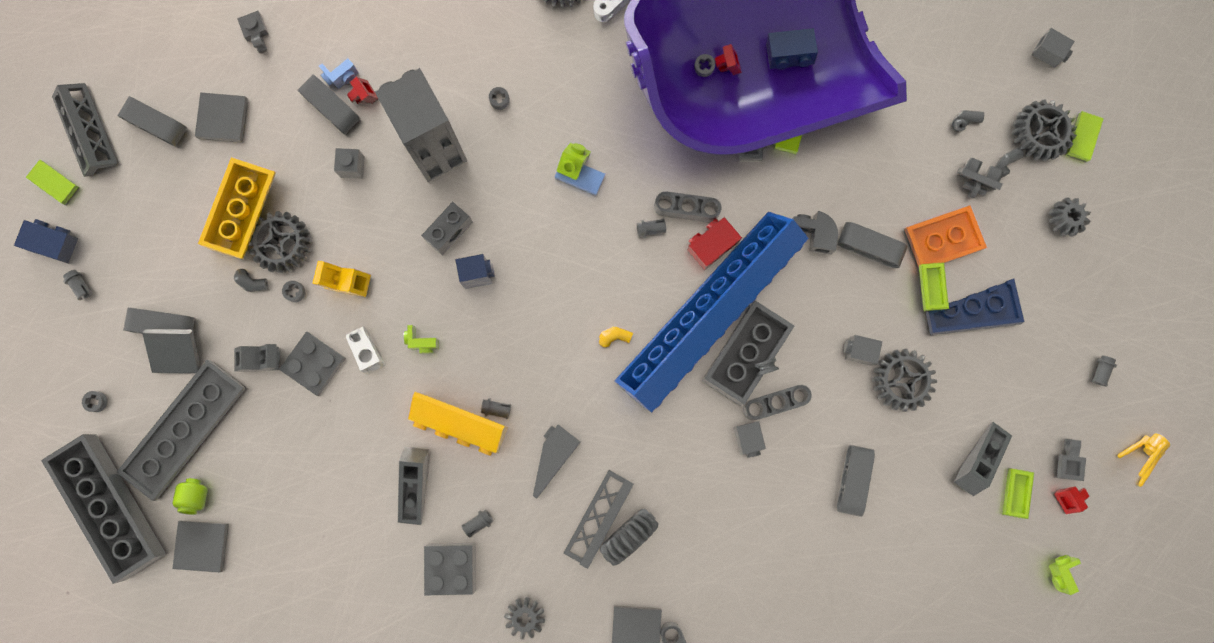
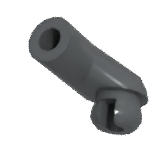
(965, 117)
(1007, 159)
(248, 284)

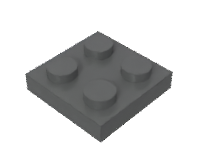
(312, 363)

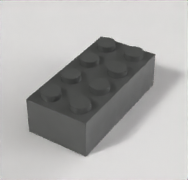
(753, 341)

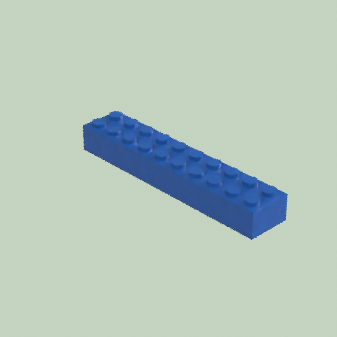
(711, 310)

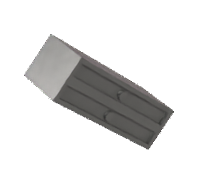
(421, 124)

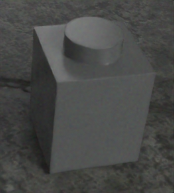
(1053, 48)
(349, 163)
(863, 350)
(750, 439)

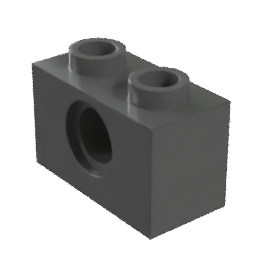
(447, 228)

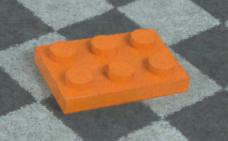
(945, 237)

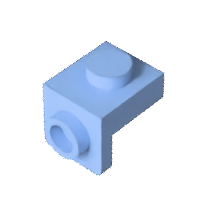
(340, 75)

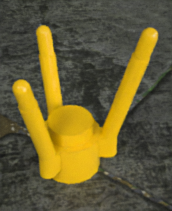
(1154, 447)

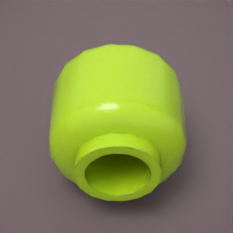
(190, 497)

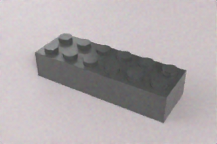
(103, 507)

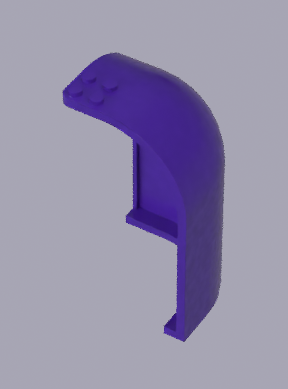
(761, 103)

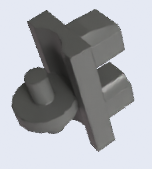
(990, 180)

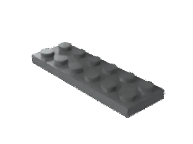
(181, 430)

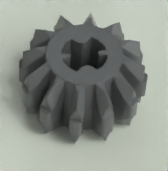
(1061, 219)
(531, 623)

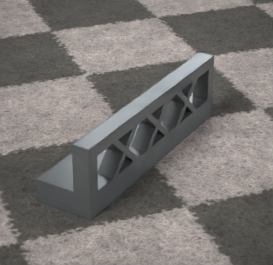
(75, 129)
(606, 523)

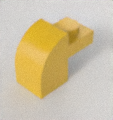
(341, 279)

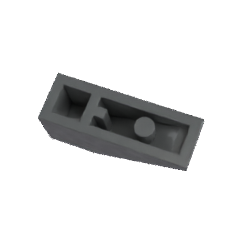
(555, 452)
(983, 461)
(412, 485)

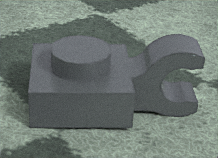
(253, 29)
(1071, 465)

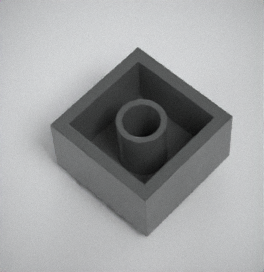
(450, 569)

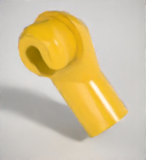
(613, 334)

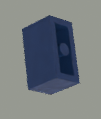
(791, 48)
(46, 241)
(474, 271)

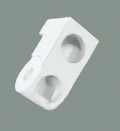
(607, 9)
(364, 350)

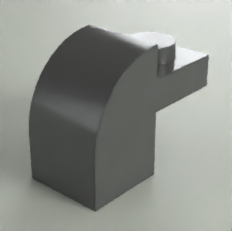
(822, 229)
(256, 358)

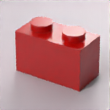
(714, 242)

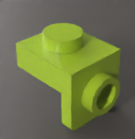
(572, 160)
(424, 345)
(1062, 576)

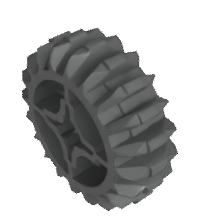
(1033, 117)
(271, 225)
(902, 371)
(629, 537)

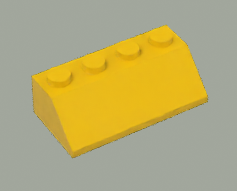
(236, 208)
(457, 423)

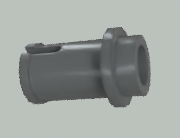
(651, 227)
(77, 284)
(1104, 370)
(495, 408)
(477, 523)

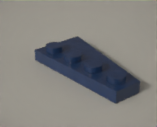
(987, 309)

